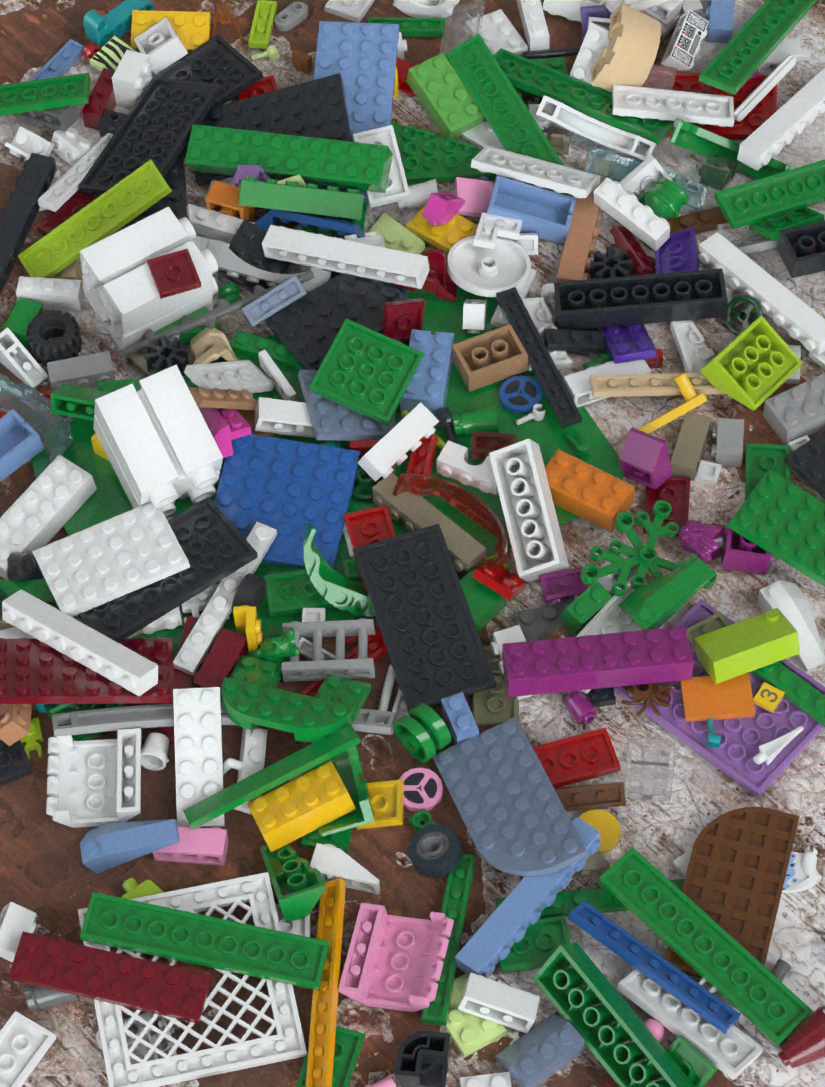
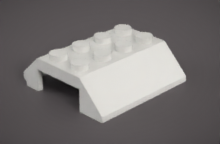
(94, 779)

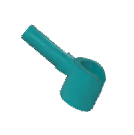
(713, 739)

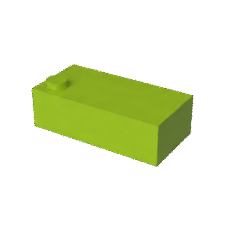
(747, 645)

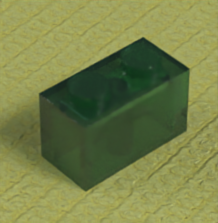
(718, 172)

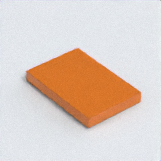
(719, 701)

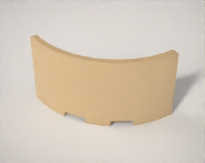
(630, 51)

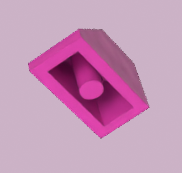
(442, 207)

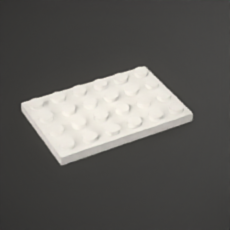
(110, 559)

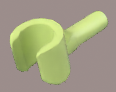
(271, 51)

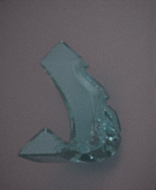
(619, 166)
(36, 411)

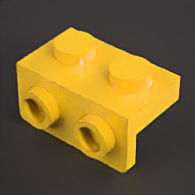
(249, 625)

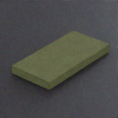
(494, 705)

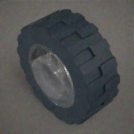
(435, 851)

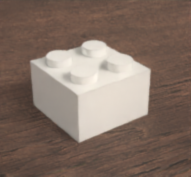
(131, 78)

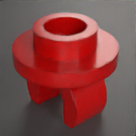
(88, 50)

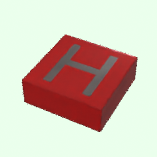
(655, 362)

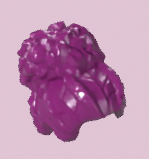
(702, 539)

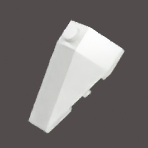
(797, 610)

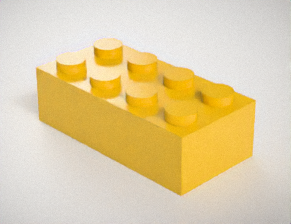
(301, 806)

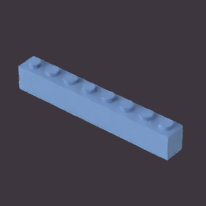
(520, 910)

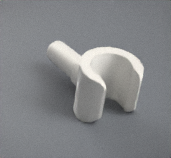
(536, 415)

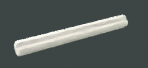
(763, 89)

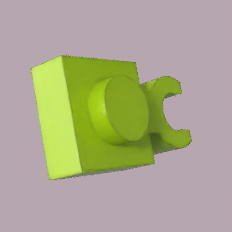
(32, 740)

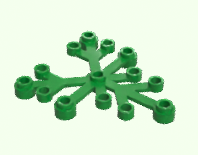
(640, 555)

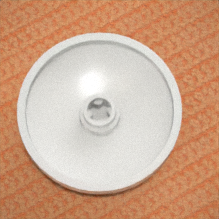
(488, 270)

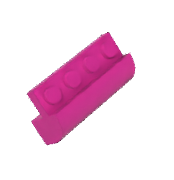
(225, 426)

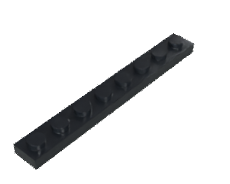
(539, 358)

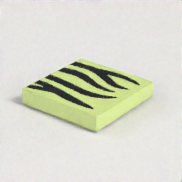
(110, 54)

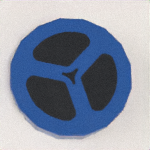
(520, 394)

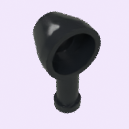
(446, 422)

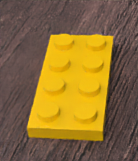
(191, 27)

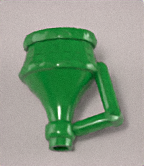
(664, 199)

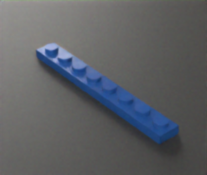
(654, 967)

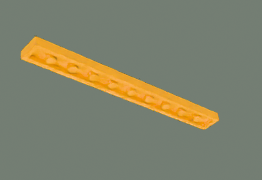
(326, 998)

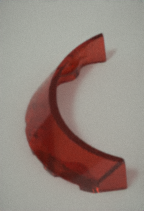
(464, 501)

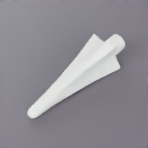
(770, 750)

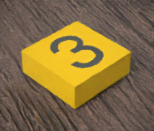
(768, 697)

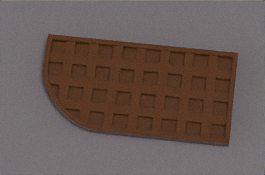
(740, 876)

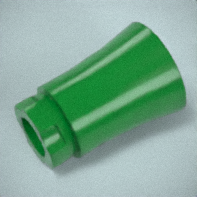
(480, 419)

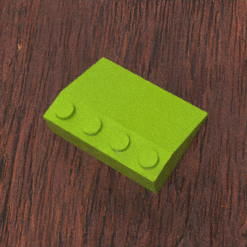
(752, 365)

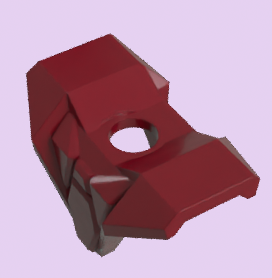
(440, 281)

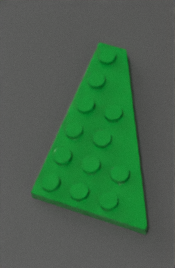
(432, 157)

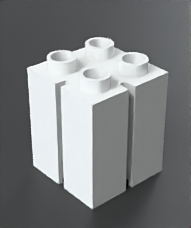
(122, 286)
(158, 442)

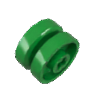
(422, 732)

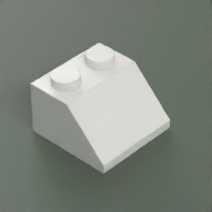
(161, 45)

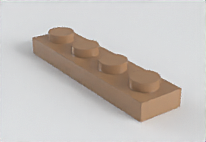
(223, 398)

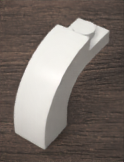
(426, 8)

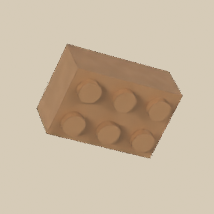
(490, 357)

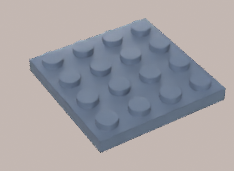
(336, 421)

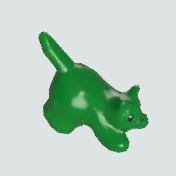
(277, 647)

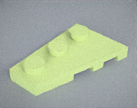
(397, 236)

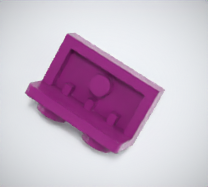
(562, 585)

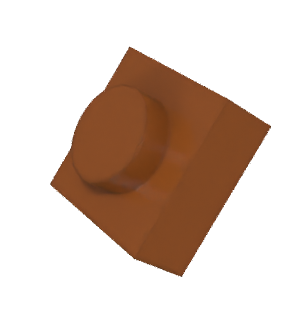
(302, 61)

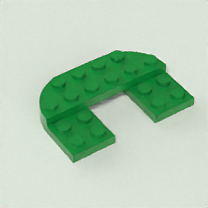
(253, 699)

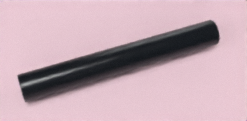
(551, 53)

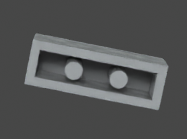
(81, 370)

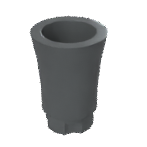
(42, 998)

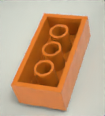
(587, 490)

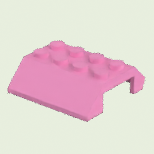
(395, 959)

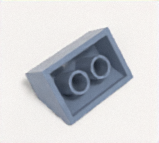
(541, 1051)

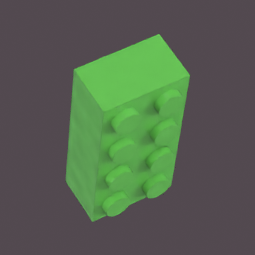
(444, 97)

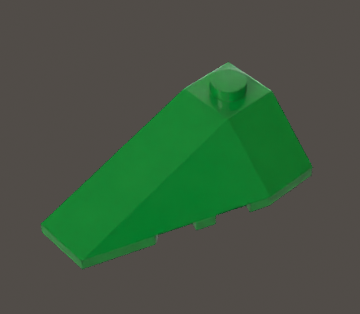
(660, 599)
(293, 881)

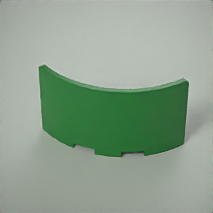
(349, 769)

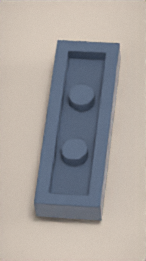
(274, 301)

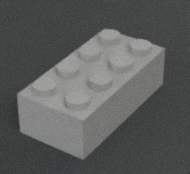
(797, 410)

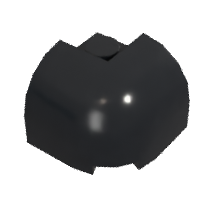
(423, 1060)

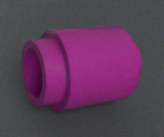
(580, 707)

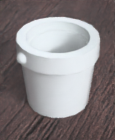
(155, 752)

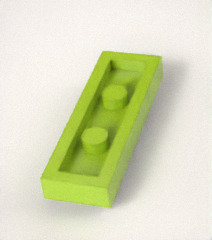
(262, 24)

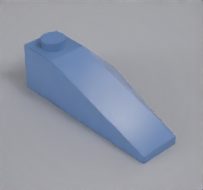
(126, 841)

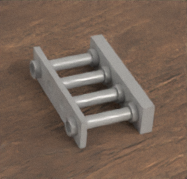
(341, 667)

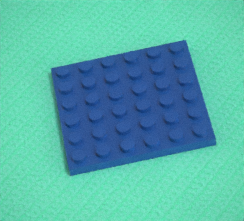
(284, 488)

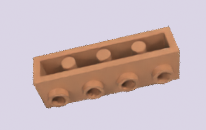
(14, 722)

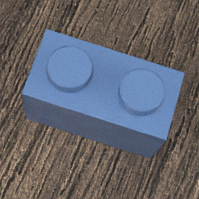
(458, 718)

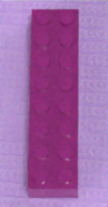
(597, 661)

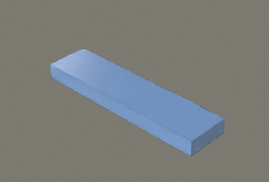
(61, 61)

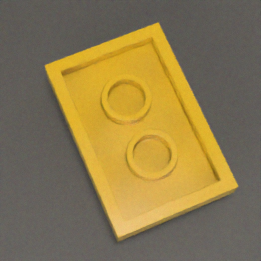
(444, 235)

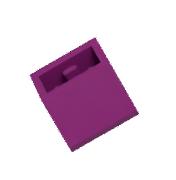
(645, 459)

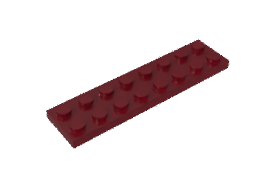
(110, 977)

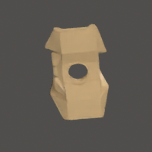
(217, 343)

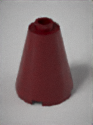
(806, 1042)

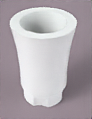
(419, 194)

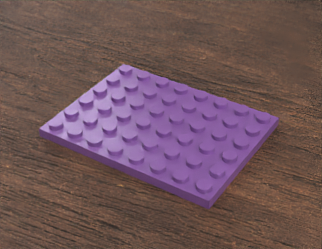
(738, 736)

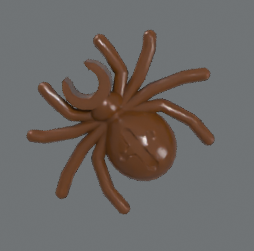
(650, 693)

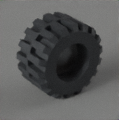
(50, 326)

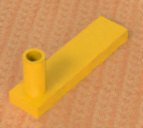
(692, 401)

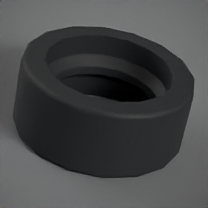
(250, 591)

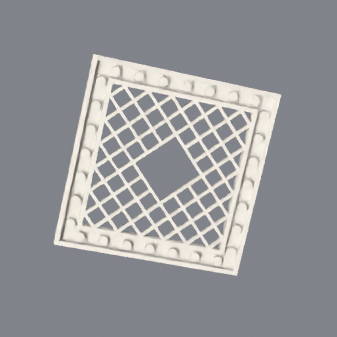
(219, 1059)

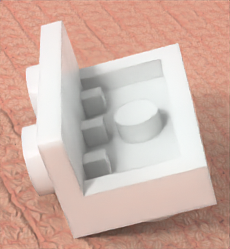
(70, 145)

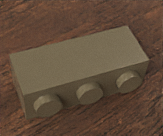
(689, 445)

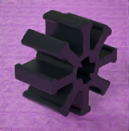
(609, 265)
(166, 356)

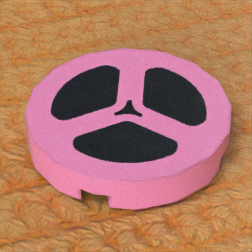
(421, 789)

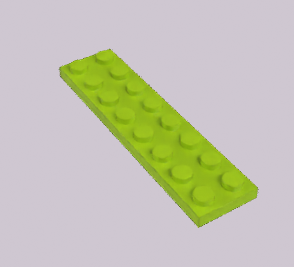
(95, 222)

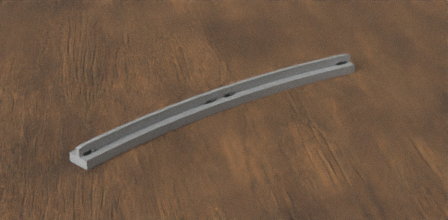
(163, 716)

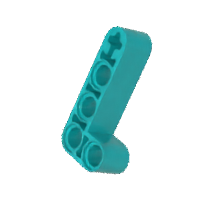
(115, 23)

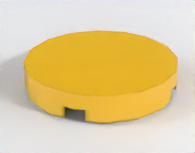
(606, 825)

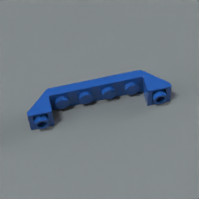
(306, 220)

